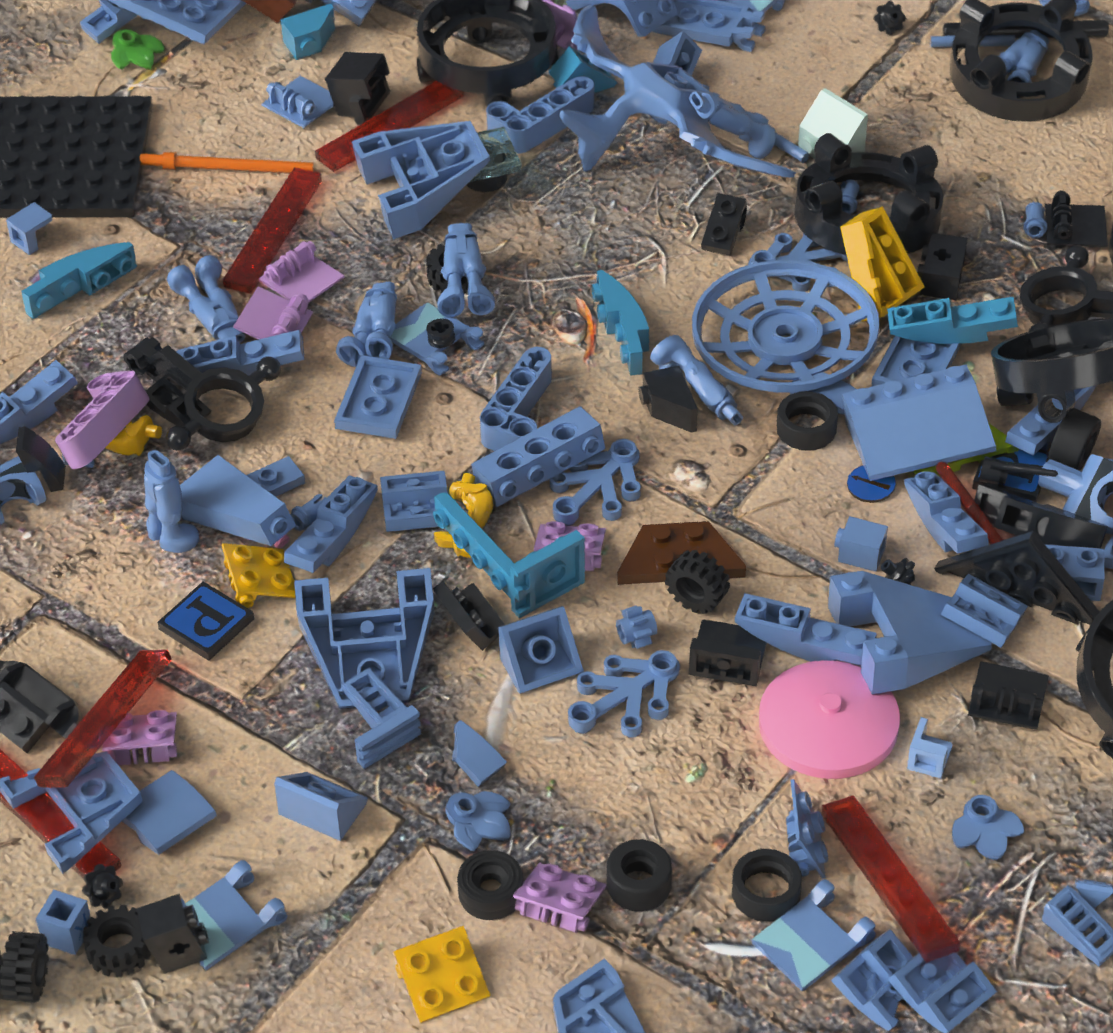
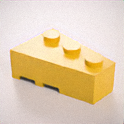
(879, 260)

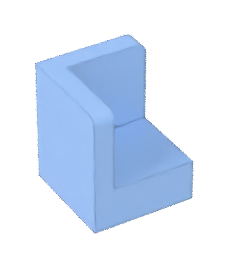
(927, 753)

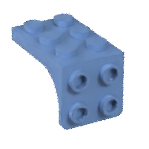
(643, 14)

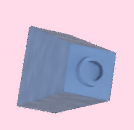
(234, 504)

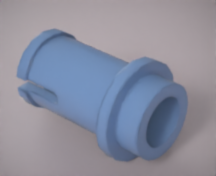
(849, 195)
(1035, 223)
(307, 514)

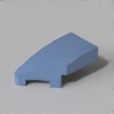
(475, 754)

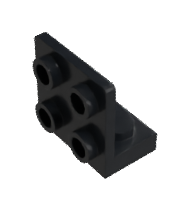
(726, 653)

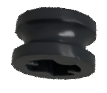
(440, 333)

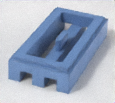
(387, 736)

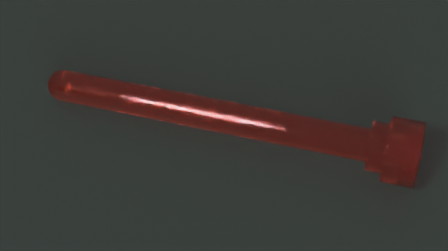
(968, 502)

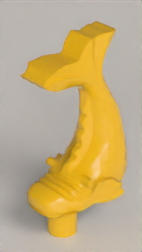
(135, 436)
(477, 502)

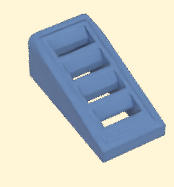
(360, 701)
(1079, 908)

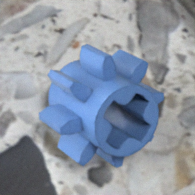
(636, 627)

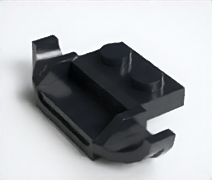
(32, 705)

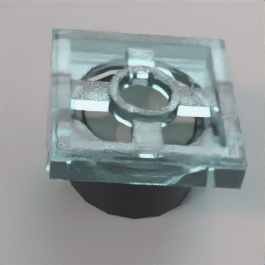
(502, 161)

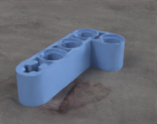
(541, 118)
(507, 411)

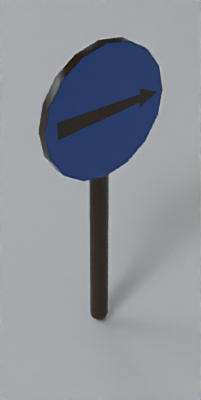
(869, 491)

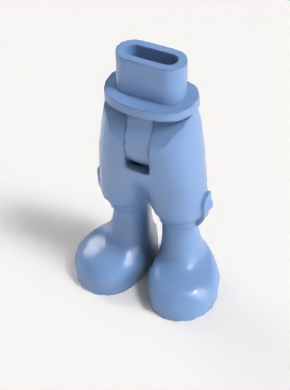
(1025, 56)
(734, 119)
(462, 259)
(215, 311)
(372, 326)
(674, 352)
(164, 506)

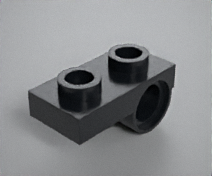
(724, 224)

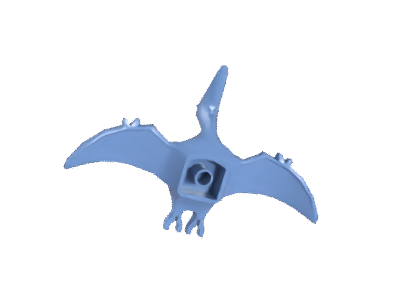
(649, 90)

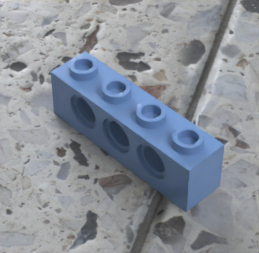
(539, 455)

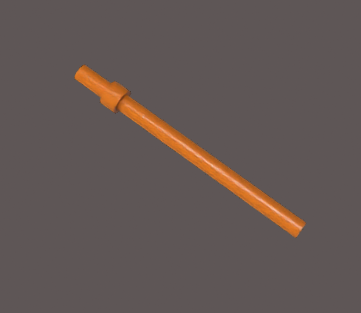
(171, 160)

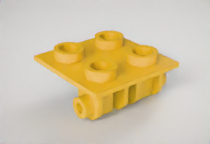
(257, 572)
(441, 974)

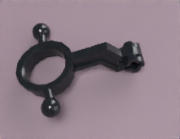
(1068, 277)
(159, 362)

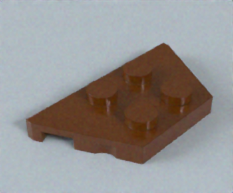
(661, 544)

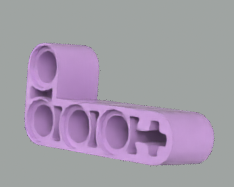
(114, 404)

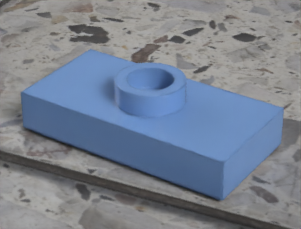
(279, 476)

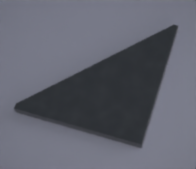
(1027, 573)

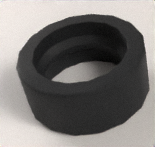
(807, 403)
(766, 862)

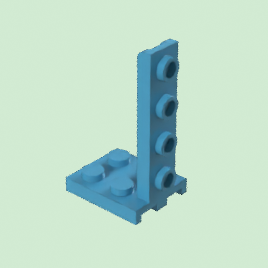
(528, 582)

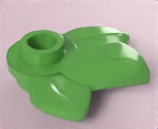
(135, 49)

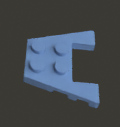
(92, 802)

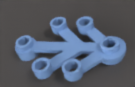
(800, 252)
(621, 455)
(659, 668)

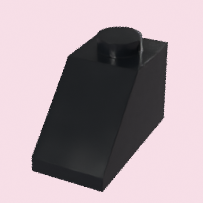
(669, 398)

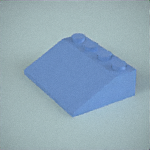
(918, 422)

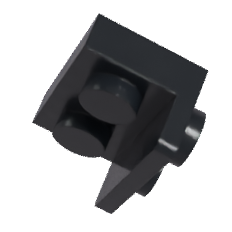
(471, 613)

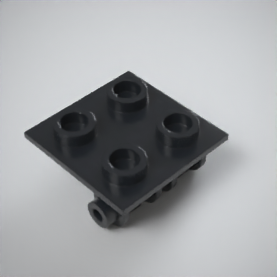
(1075, 223)
(1008, 695)

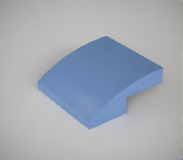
(410, 499)
(984, 610)
(168, 812)
(942, 989)

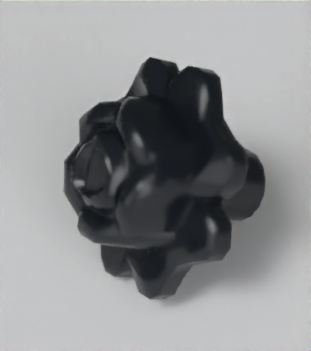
(889, 17)
(899, 571)
(102, 886)

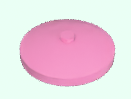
(827, 720)

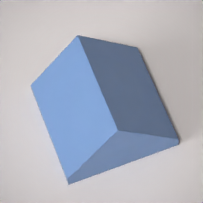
(539, 650)
(318, 803)

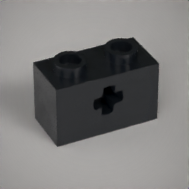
(943, 265)
(173, 933)

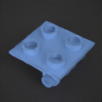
(298, 101)
(804, 833)

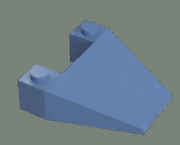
(428, 165)
(916, 635)
(380, 639)

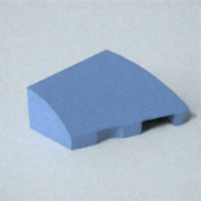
(866, 981)

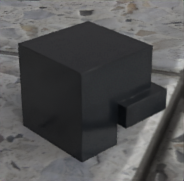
(358, 84)

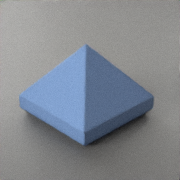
(1093, 891)

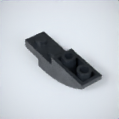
(1050, 523)

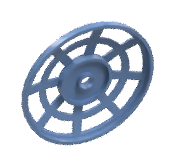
(771, 324)

